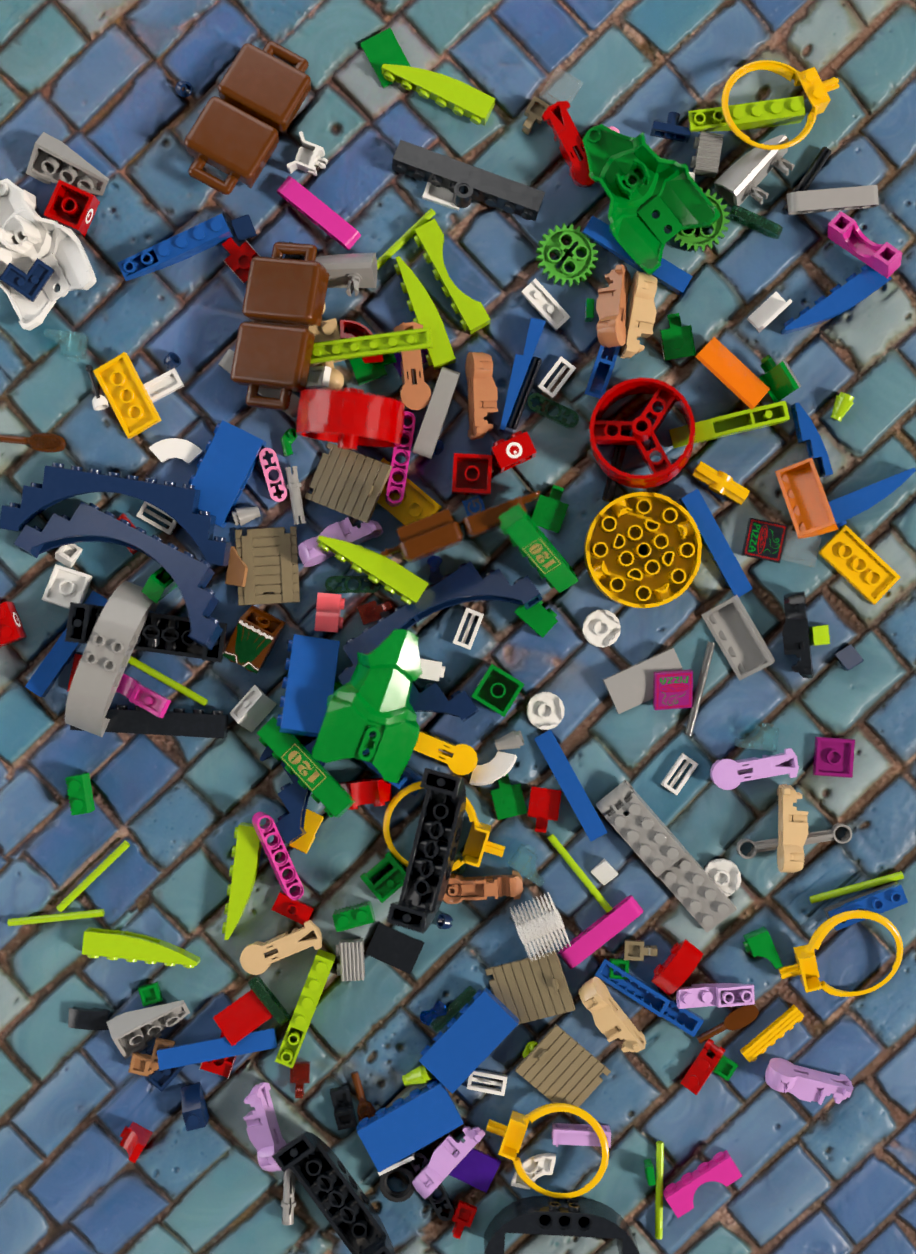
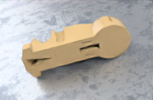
(640, 313)
(791, 830)
(260, 955)
(609, 1016)

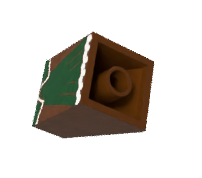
(253, 639)

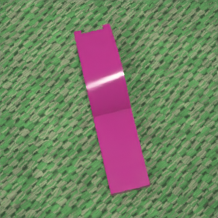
(143, 696)

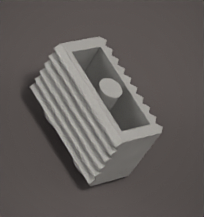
(707, 155)
(351, 959)

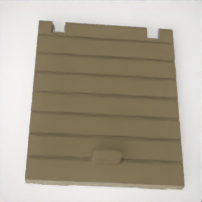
(348, 482)
(270, 564)
(532, 987)
(562, 1069)

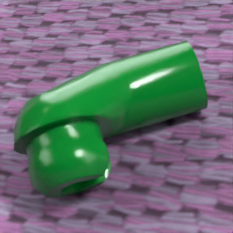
(287, 440)

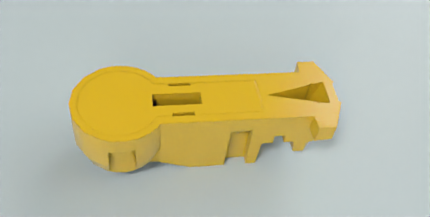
(459, 757)

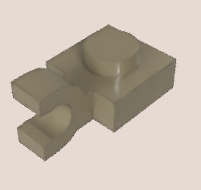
(534, 113)
(635, 950)

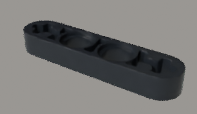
(434, 1201)

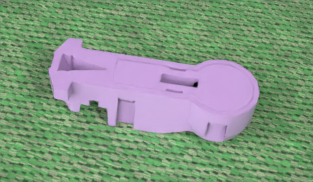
(312, 555)
(729, 773)
(806, 1082)
(263, 1127)
(445, 1159)

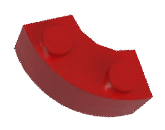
(352, 329)
(368, 791)
(677, 967)

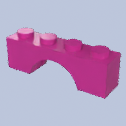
(880, 257)
(719, 1169)

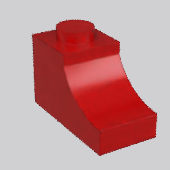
(134, 1140)

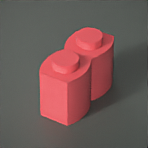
(328, 612)

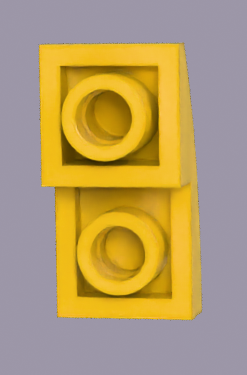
(311, 825)

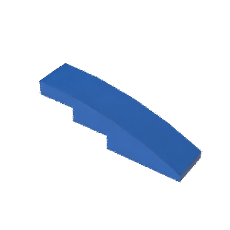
(808, 433)

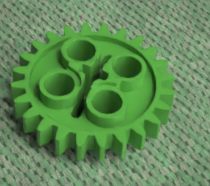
(717, 228)
(552, 244)

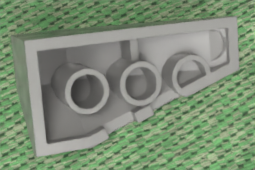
(55, 161)
(136, 1028)

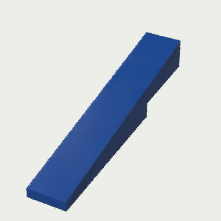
(666, 274)
(520, 368)
(716, 543)
(58, 657)
(570, 785)
(650, 998)
(215, 1049)

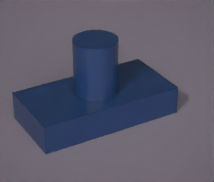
(671, 129)

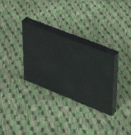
(394, 948)

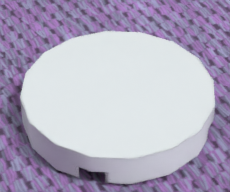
(601, 628)
(545, 710)
(724, 872)

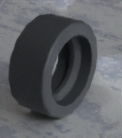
(402, 1195)

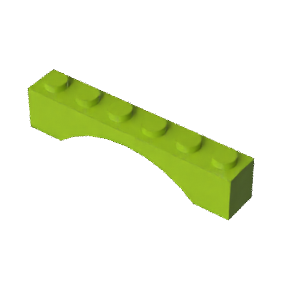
(471, 311)

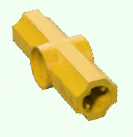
(720, 483)

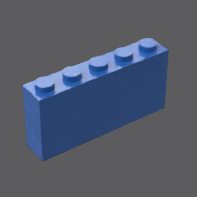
(225, 470)
(307, 684)
(468, 1039)
(409, 1124)

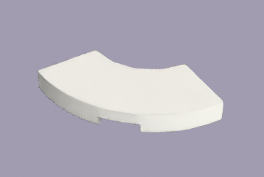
(176, 448)
(492, 771)
(535, 1167)

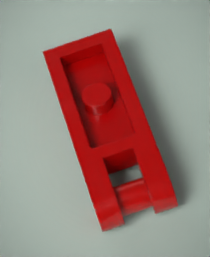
(702, 1067)

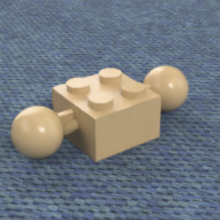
(329, 331)

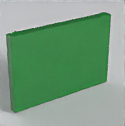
(384, 50)

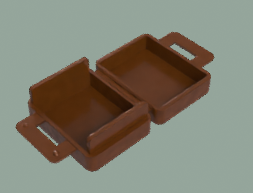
(242, 125)
(283, 302)
(441, 532)

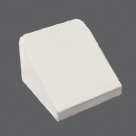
(68, 554)
(604, 872)

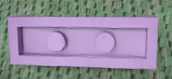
(578, 1134)

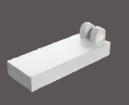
(545, 304)

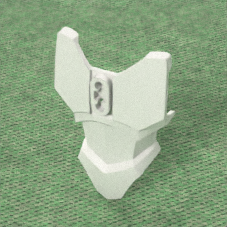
(29, 237)

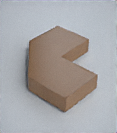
(236, 570)
(146, 1064)

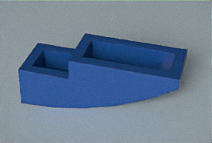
(602, 371)

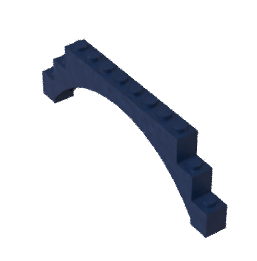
(176, 501)
(92, 525)
(453, 589)
(296, 797)

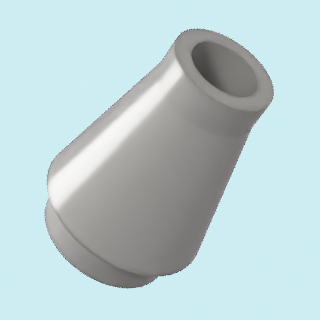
(245, 514)
(510, 741)

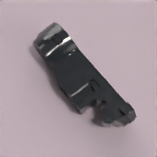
(796, 633)

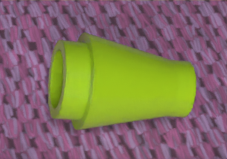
(841, 406)
(417, 1076)

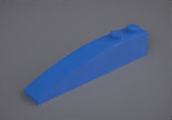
(863, 499)

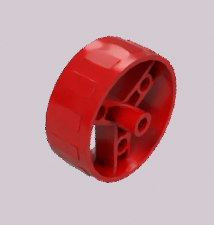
(350, 418)
(642, 431)

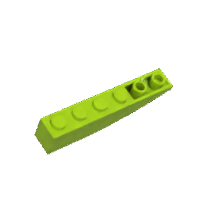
(443, 90)
(750, 115)
(426, 315)
(732, 424)
(378, 568)
(243, 874)
(134, 947)
(305, 1008)

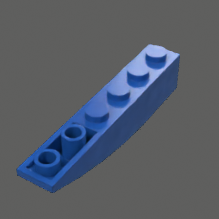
(177, 248)
(840, 300)

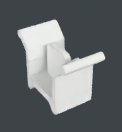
(308, 158)

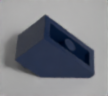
(194, 1107)

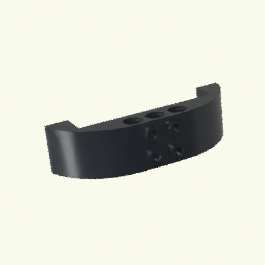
(159, 634)
(431, 852)
(335, 1194)
(560, 1218)

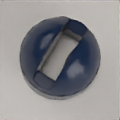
(188, 88)
(172, 360)
(444, 921)

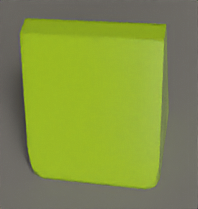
(819, 635)

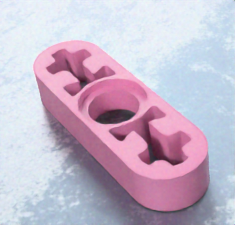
(264, 462)

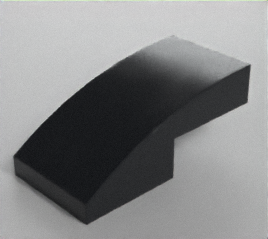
(88, 1018)
(343, 1107)

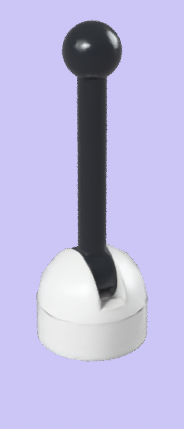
(99, 401)

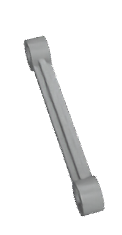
(813, 837)

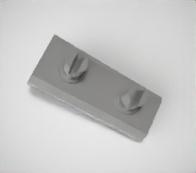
(748, 171)
(351, 271)

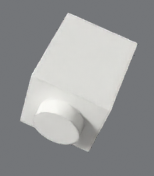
(431, 669)

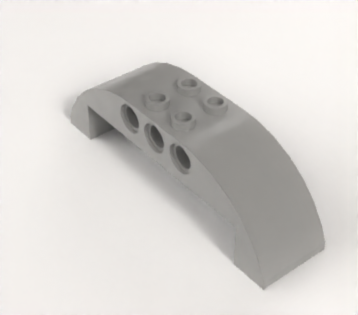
(106, 658)

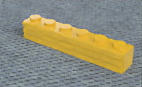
(772, 1033)

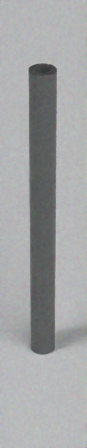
(699, 689)

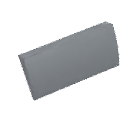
(738, 637)
(636, 682)

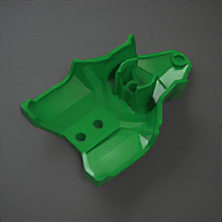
(640, 185)
(375, 702)

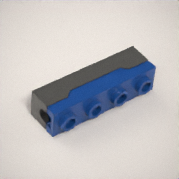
(875, 900)

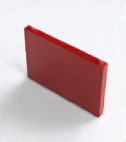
(242, 1017)

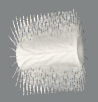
(540, 927)

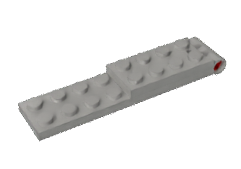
(665, 856)

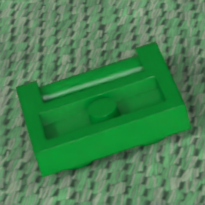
(389, 882)

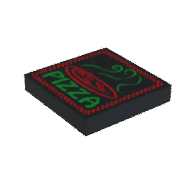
(764, 540)

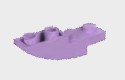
(715, 995)

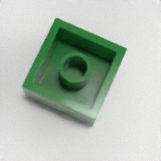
(497, 690)

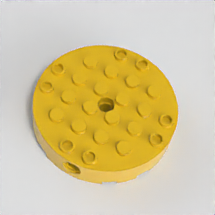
(671, 544)

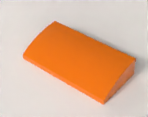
(732, 373)
(806, 499)

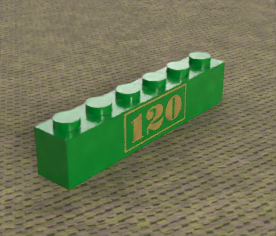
(538, 548)
(308, 770)

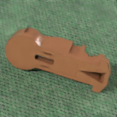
(613, 307)
(415, 391)
(481, 393)
(481, 887)

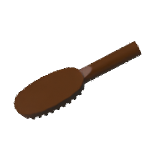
(42, 441)
(734, 1020)
(364, 1108)

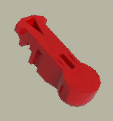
(570, 142)

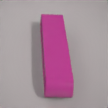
(318, 213)
(401, 468)
(284, 861)
(601, 931)

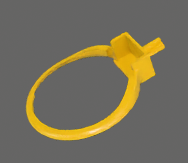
(809, 79)
(476, 843)
(806, 960)
(514, 1134)

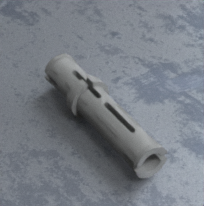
(295, 495)
(288, 1202)

